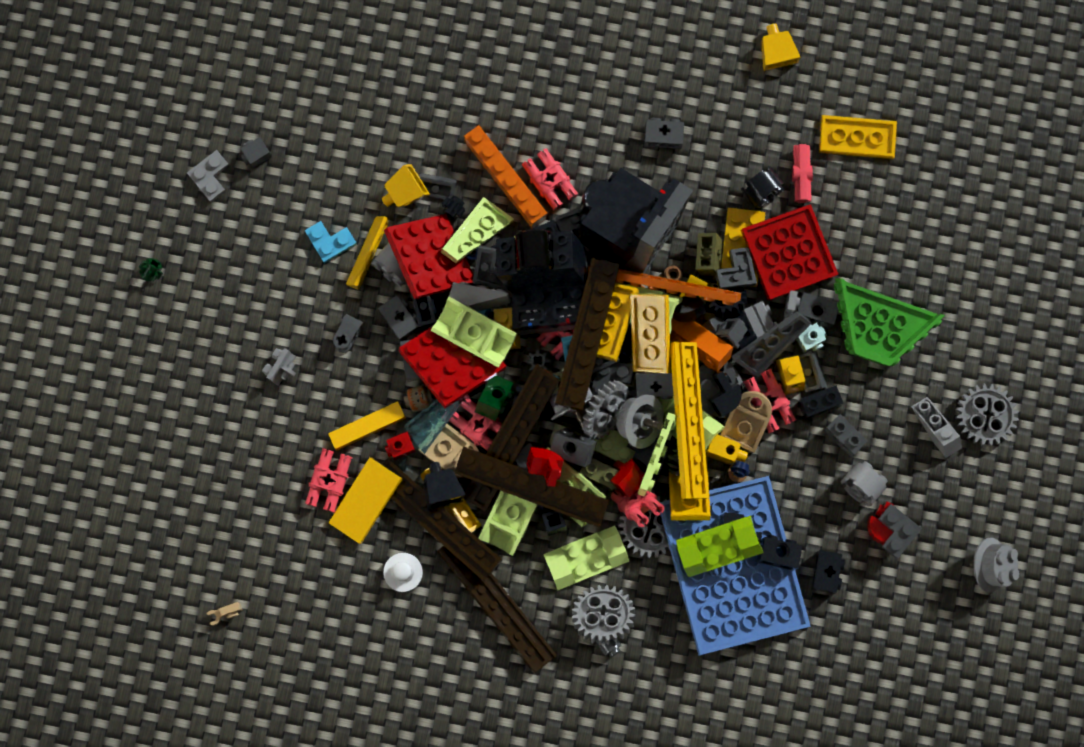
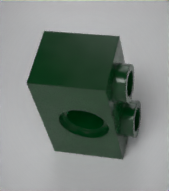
(493, 398)

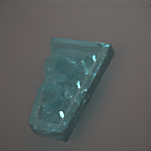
(429, 423)

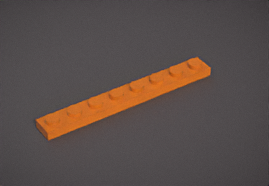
(674, 286)

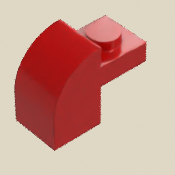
(545, 463)
(628, 478)
(877, 529)

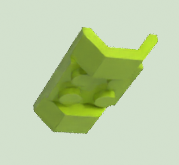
(719, 546)

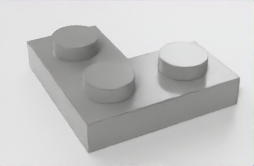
(204, 175)
(792, 304)

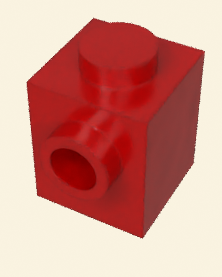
(399, 446)

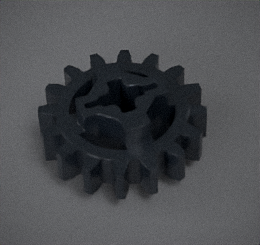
(719, 308)

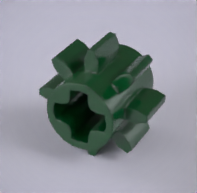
(150, 269)

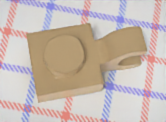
(229, 611)

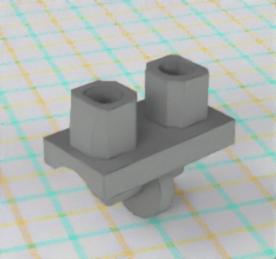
(281, 368)

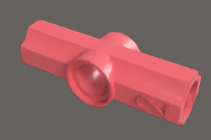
(802, 173)

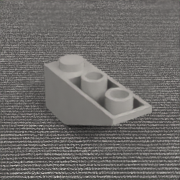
(478, 297)
(937, 427)

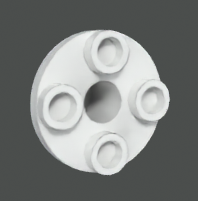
(403, 572)

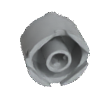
(388, 264)
(864, 483)

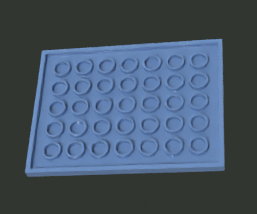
(742, 598)

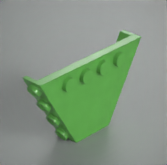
(879, 325)

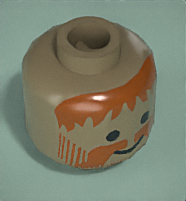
(418, 398)

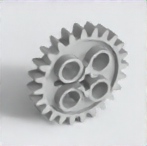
(1004, 418)
(598, 421)
(638, 543)
(605, 599)

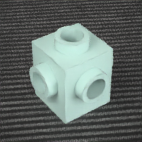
(808, 343)

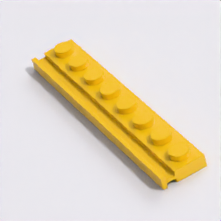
(689, 420)

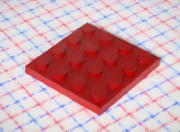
(789, 252)
(419, 256)
(446, 367)

